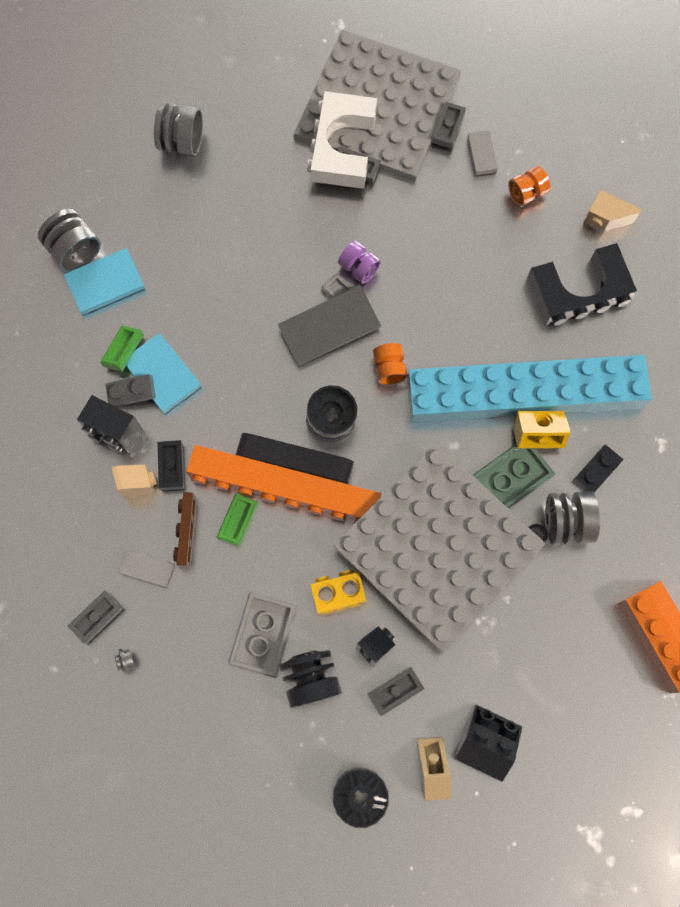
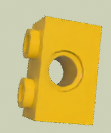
(541, 429)

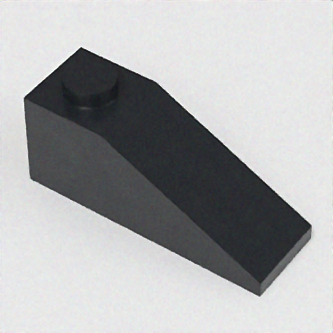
(376, 645)

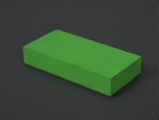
(121, 348)
(237, 520)

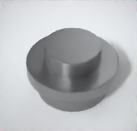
(124, 660)

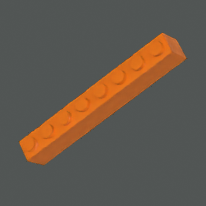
(280, 484)

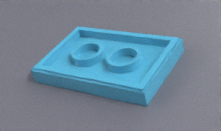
(104, 281)
(170, 375)

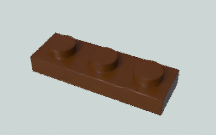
(184, 530)

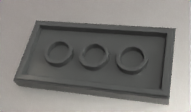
(329, 325)

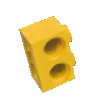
(339, 600)

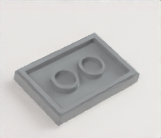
(262, 634)

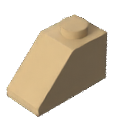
(610, 212)
(134, 481)
(434, 769)

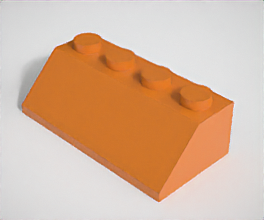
(657, 627)

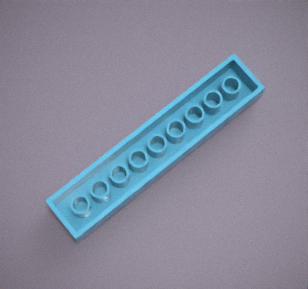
(528, 386)

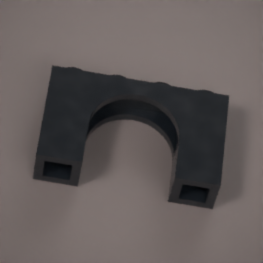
(559, 304)

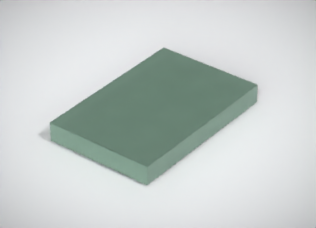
(514, 474)

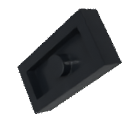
(170, 465)
(598, 469)

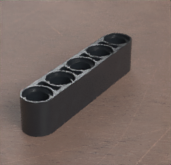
(295, 457)

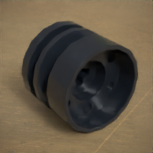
(335, 401)
(310, 678)
(376, 803)

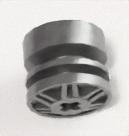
(178, 128)
(69, 240)
(572, 518)

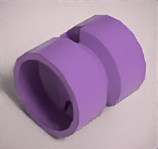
(357, 260)

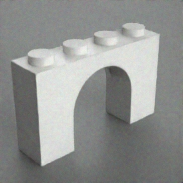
(338, 112)

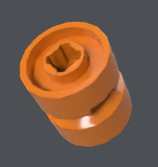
(530, 185)
(389, 362)

